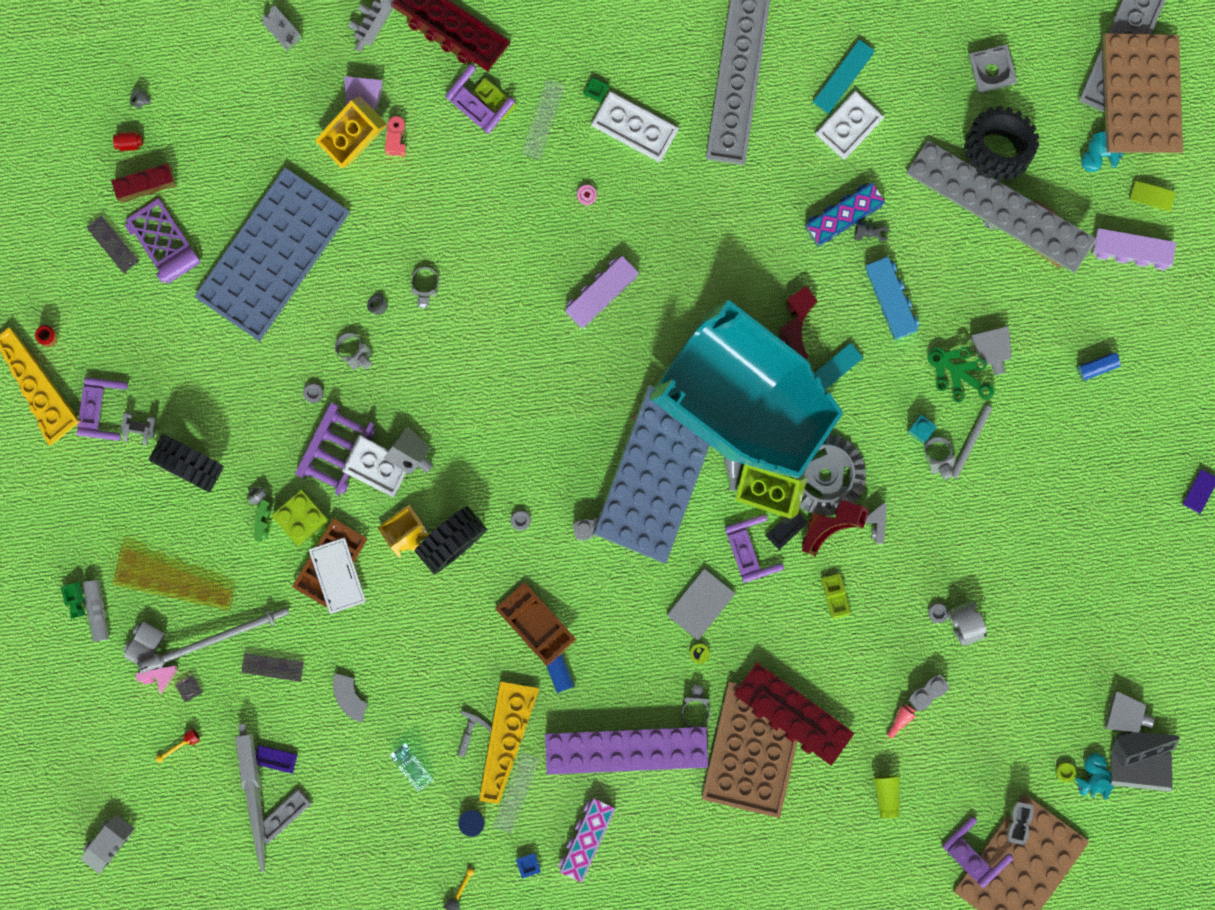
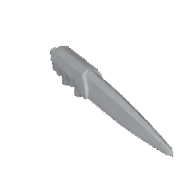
(372, 23)
(251, 783)

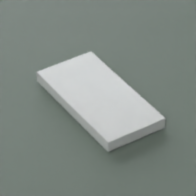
(635, 127)

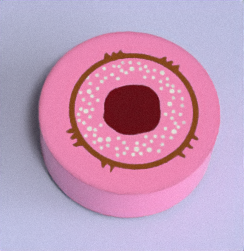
(586, 195)

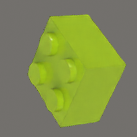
(300, 518)

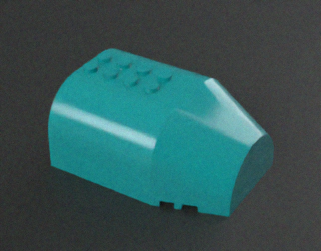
(747, 394)

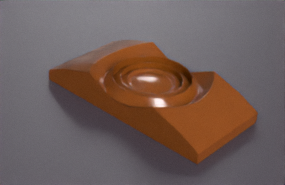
(307, 581)
(535, 624)

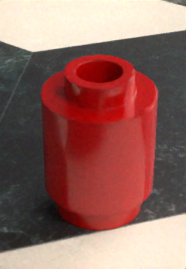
(128, 141)
(40, 335)

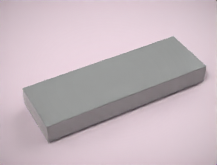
(285, 815)

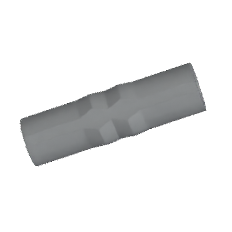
(95, 610)

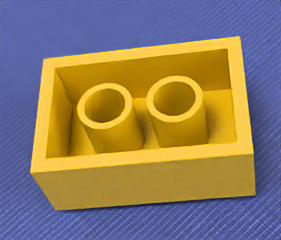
(351, 132)

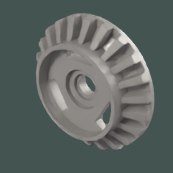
(839, 455)

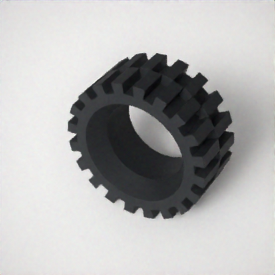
(1007, 125)
(186, 463)
(450, 540)

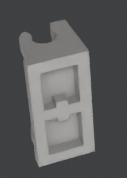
(281, 28)

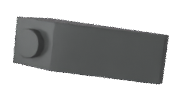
(1138, 747)

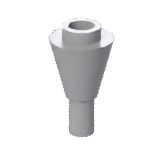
(733, 470)

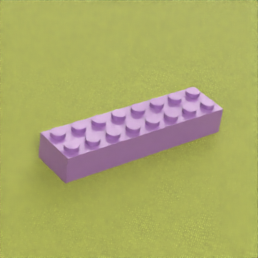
(626, 750)

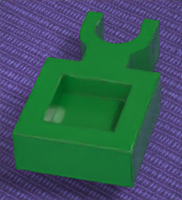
(73, 597)

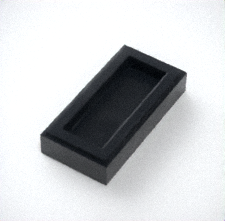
(786, 530)

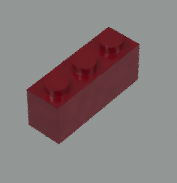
(143, 183)

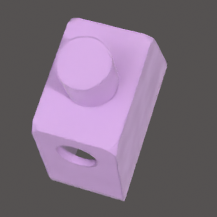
(368, 89)

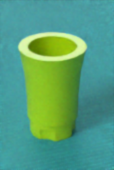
(887, 795)

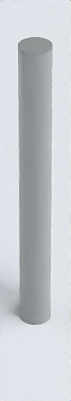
(971, 441)

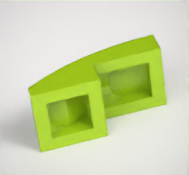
(492, 96)
(1153, 196)
(835, 596)

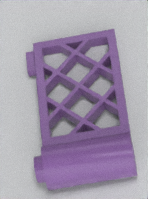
(177, 262)

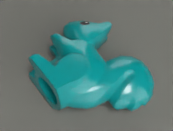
(1093, 159)
(1100, 777)

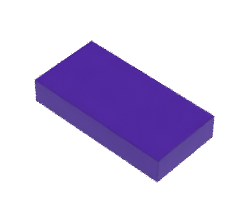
(1200, 492)
(276, 759)

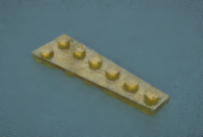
(154, 577)

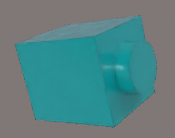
(922, 429)

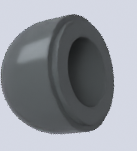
(382, 306)

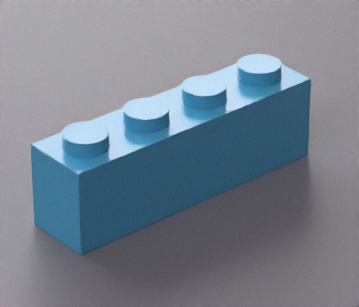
(891, 298)

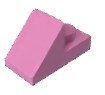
(162, 675)

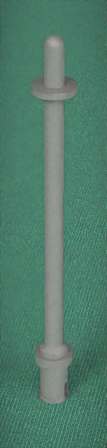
(159, 660)

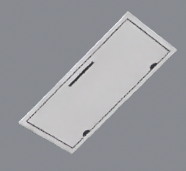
(337, 575)

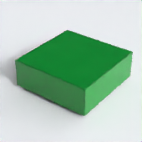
(596, 89)

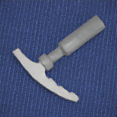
(467, 736)

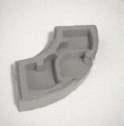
(347, 697)

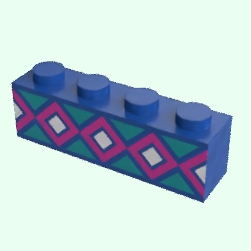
(844, 215)

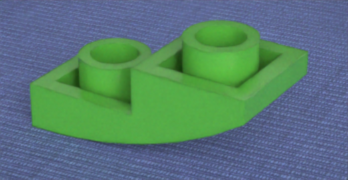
(260, 528)

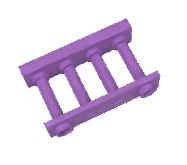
(315, 451)

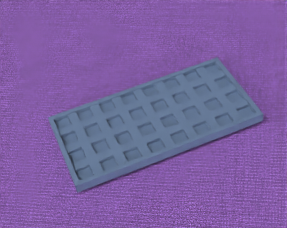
(272, 254)
(651, 483)

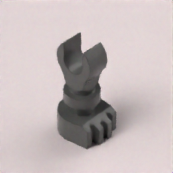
(861, 230)

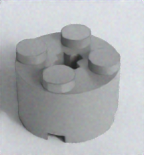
(968, 623)

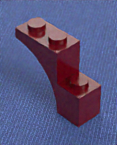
(800, 305)
(822, 527)

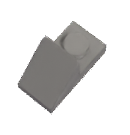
(878, 518)

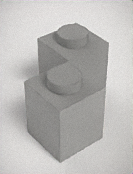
(107, 843)

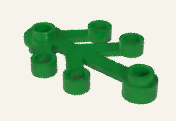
(958, 372)

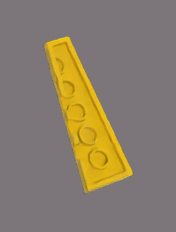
(44, 399)
(508, 727)

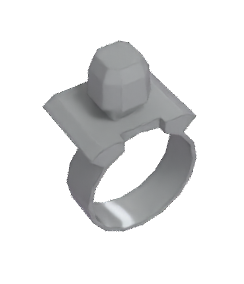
(423, 301)
(361, 358)
(943, 467)
(696, 691)

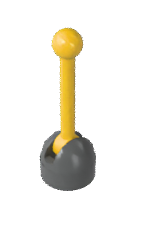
(453, 903)

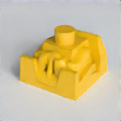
(403, 530)

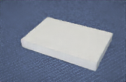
(849, 125)
(368, 465)

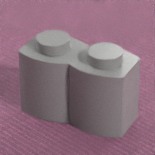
(584, 528)
(144, 644)
(923, 697)
(1020, 817)

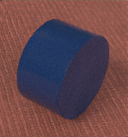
(471, 823)

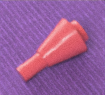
(904, 716)

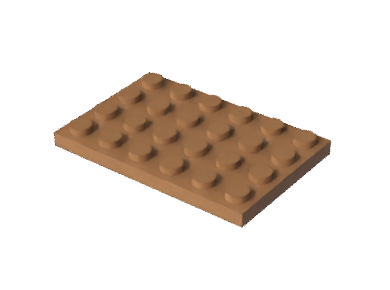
(1142, 93)
(748, 761)
(1035, 866)

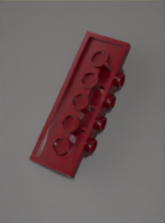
(454, 30)
(793, 714)

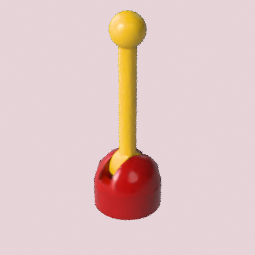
(190, 738)

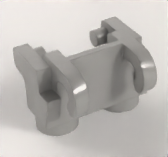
(138, 428)

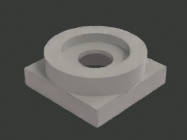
(1001, 58)

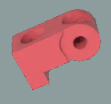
(395, 130)

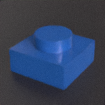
(528, 865)

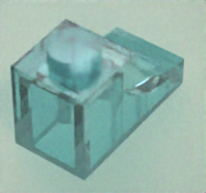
(411, 767)

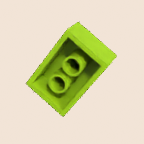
(771, 491)

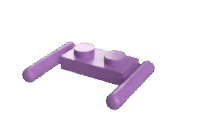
(473, 106)
(91, 407)
(744, 552)
(969, 859)

